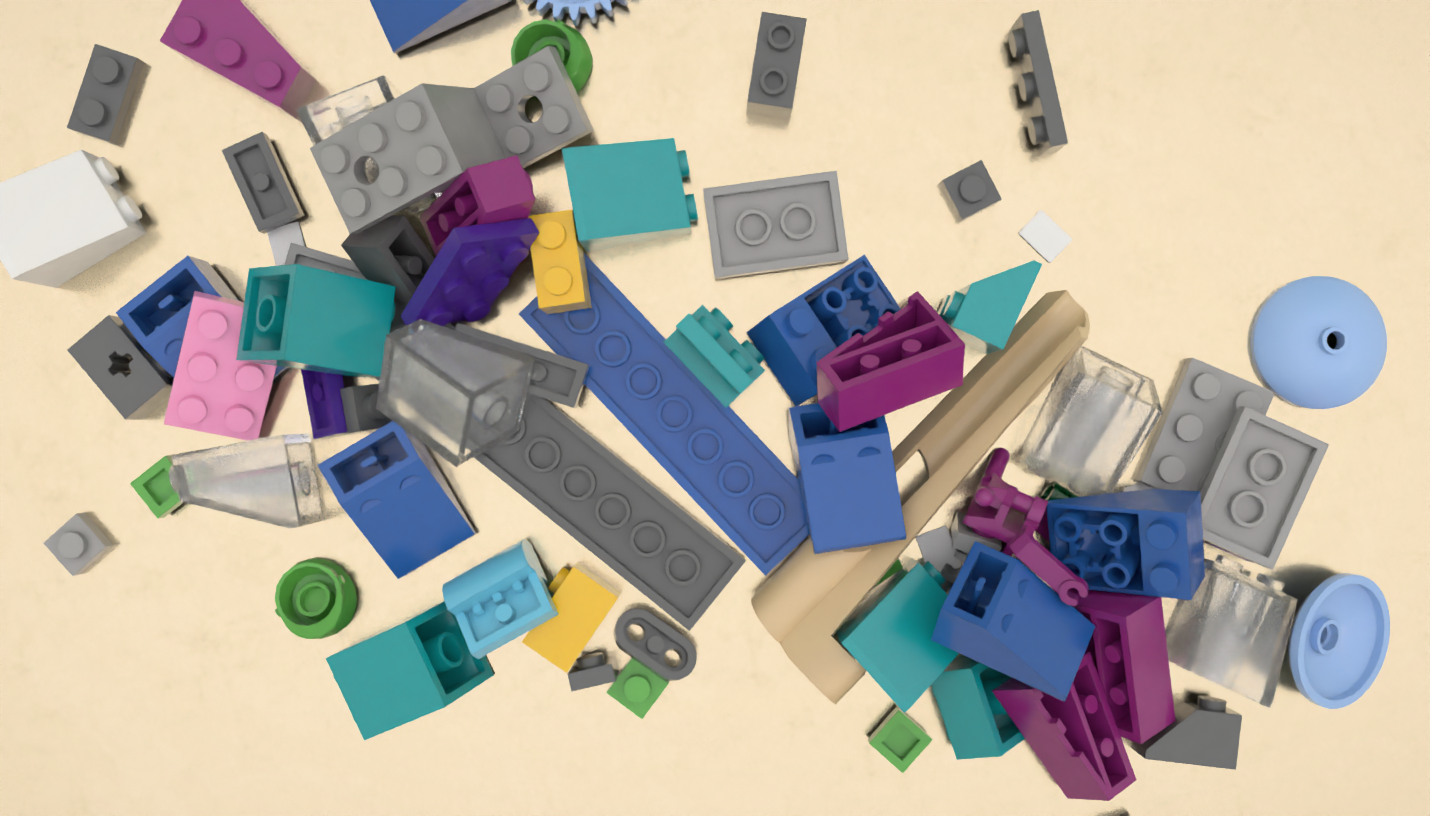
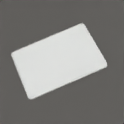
(1045, 236)
(282, 238)
(937, 548)

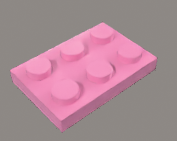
(209, 385)

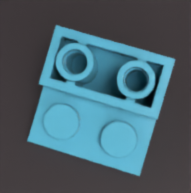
(500, 598)

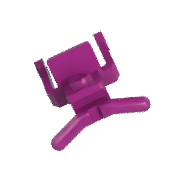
(992, 518)

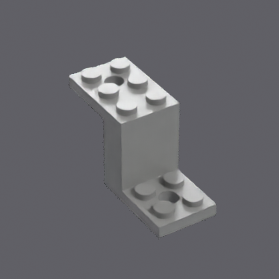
(442, 130)

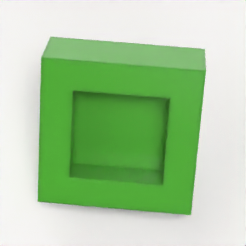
(156, 489)
(637, 688)
(899, 739)

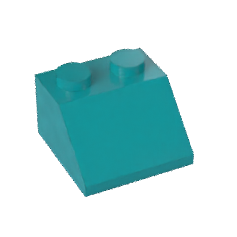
(989, 308)
(972, 712)

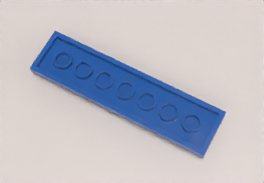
(679, 421)

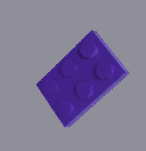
(470, 272)

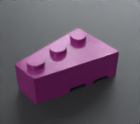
(239, 49)
(480, 196)
(891, 366)
(1131, 660)
(1072, 737)

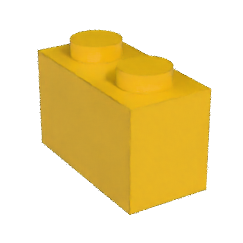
(559, 264)
(582, 605)

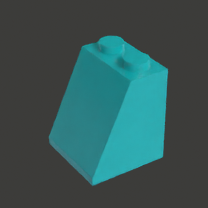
(628, 192)
(315, 320)
(894, 633)
(407, 671)

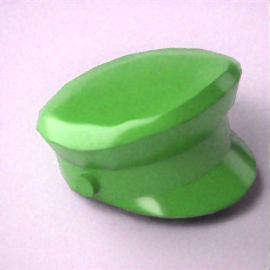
(568, 42)
(315, 598)

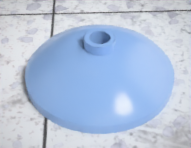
(1293, 348)
(1339, 640)

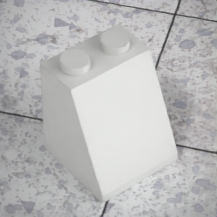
(64, 219)

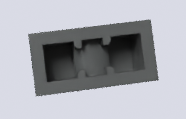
(776, 65)
(104, 359)

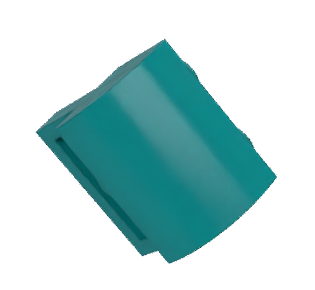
(714, 354)

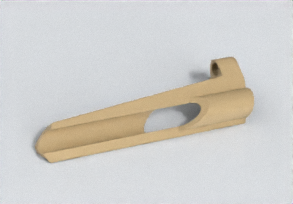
(818, 592)

